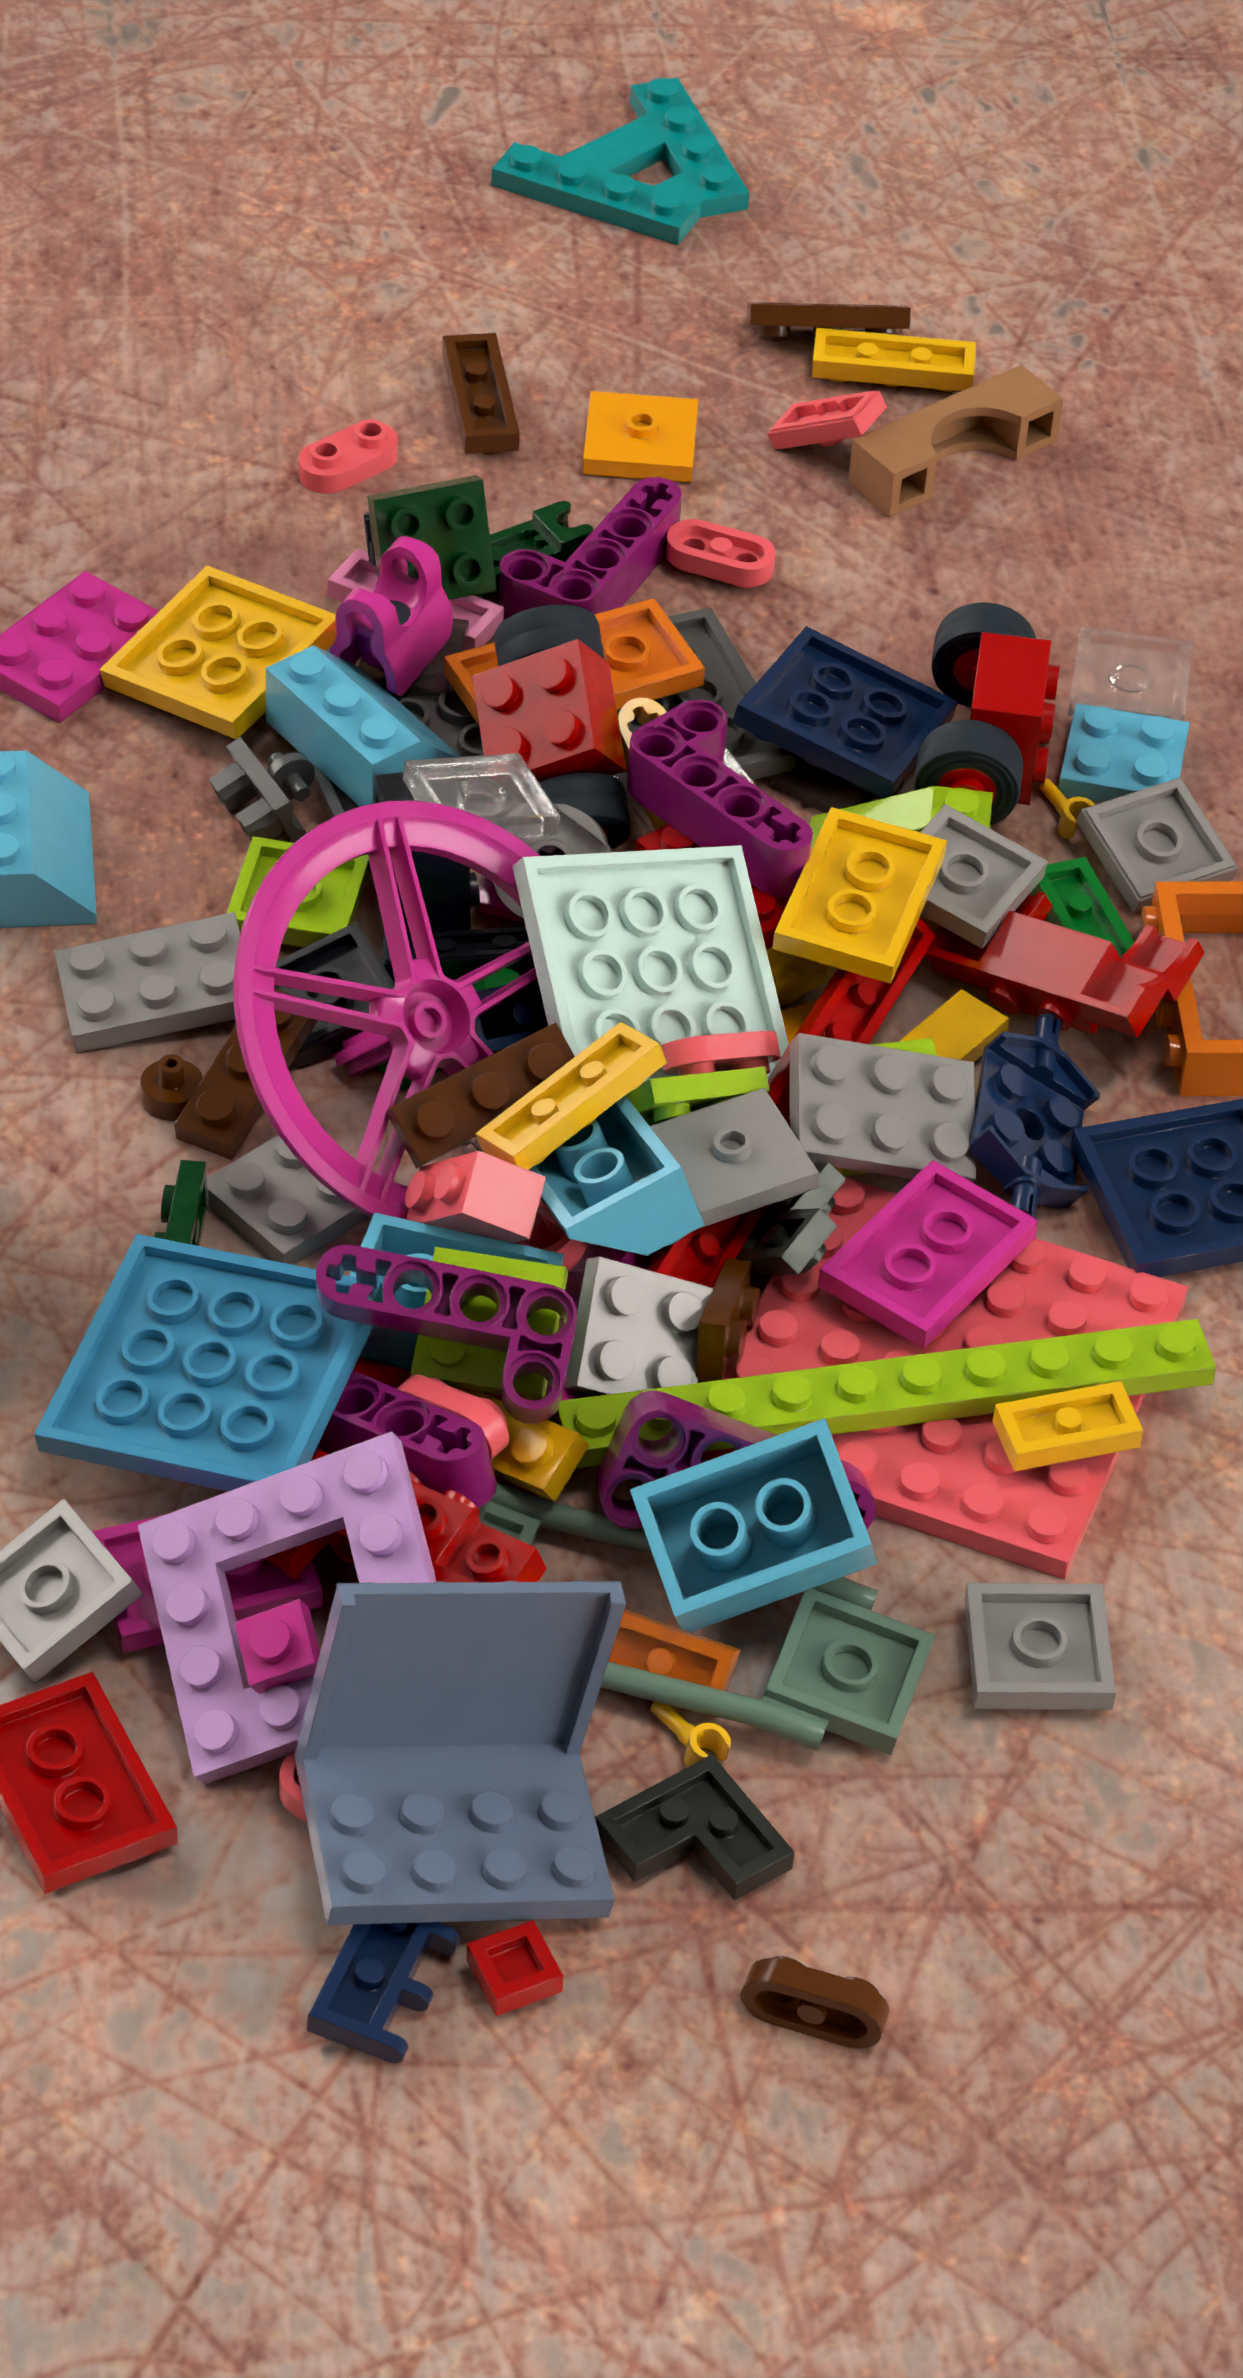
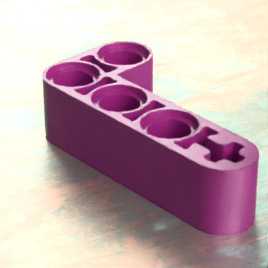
(608, 562)
(683, 779)
(444, 1319)
(437, 1444)
(680, 1449)

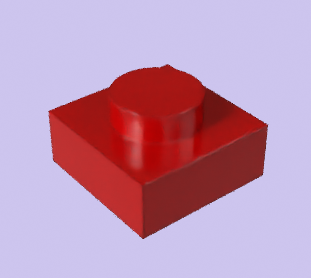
(514, 1967)

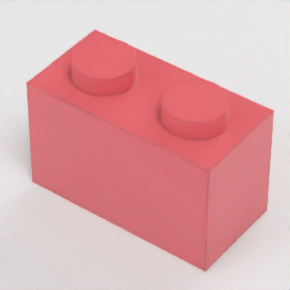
(476, 1196)

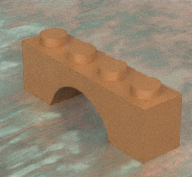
(1001, 415)

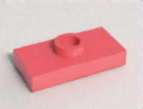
(827, 420)

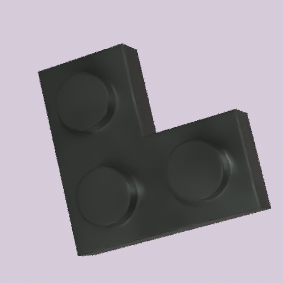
(794, 1230)
(698, 1813)

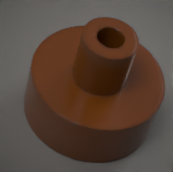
(168, 1086)

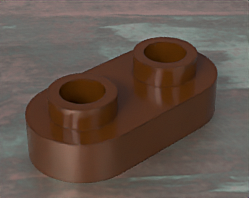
(815, 2002)

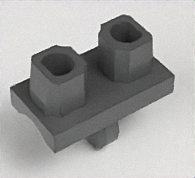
(274, 788)

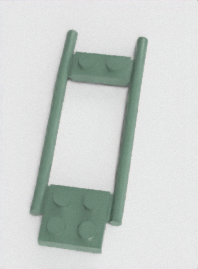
(836, 1668)

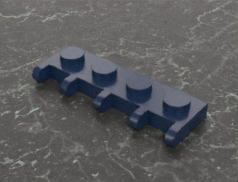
(371, 1982)

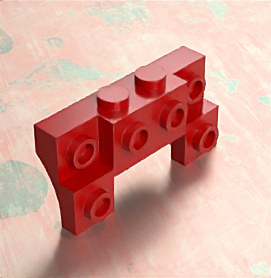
(1068, 972)
(456, 1539)

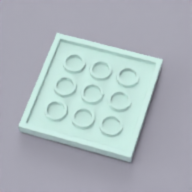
(648, 944)

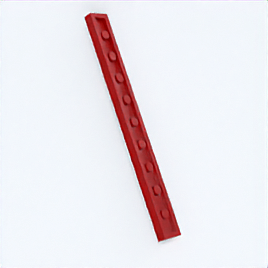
(846, 1010)

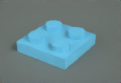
(1120, 752)

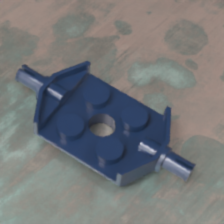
(1036, 1092)

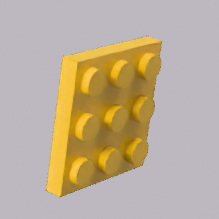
(212, 650)

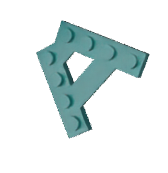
(598, 179)

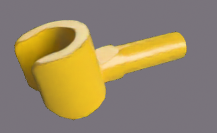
(1067, 808)
(702, 1736)

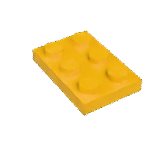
(860, 895)

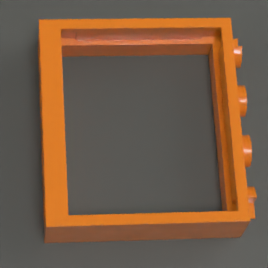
(1197, 907)

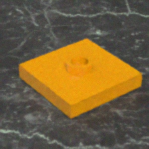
(640, 436)

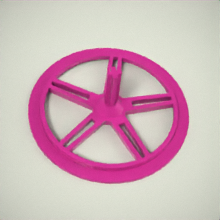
(414, 1026)

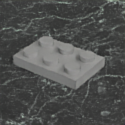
(150, 982)
(881, 1107)

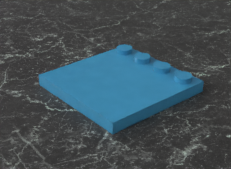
(204, 1368)

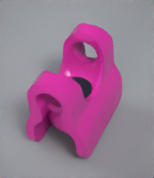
(401, 621)

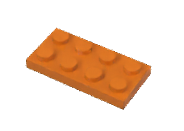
(637, 640)

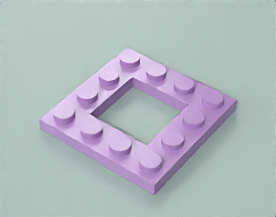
(192, 1548)

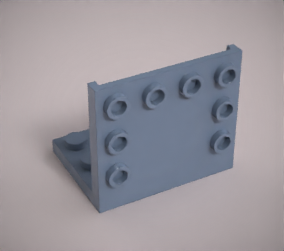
(451, 1751)

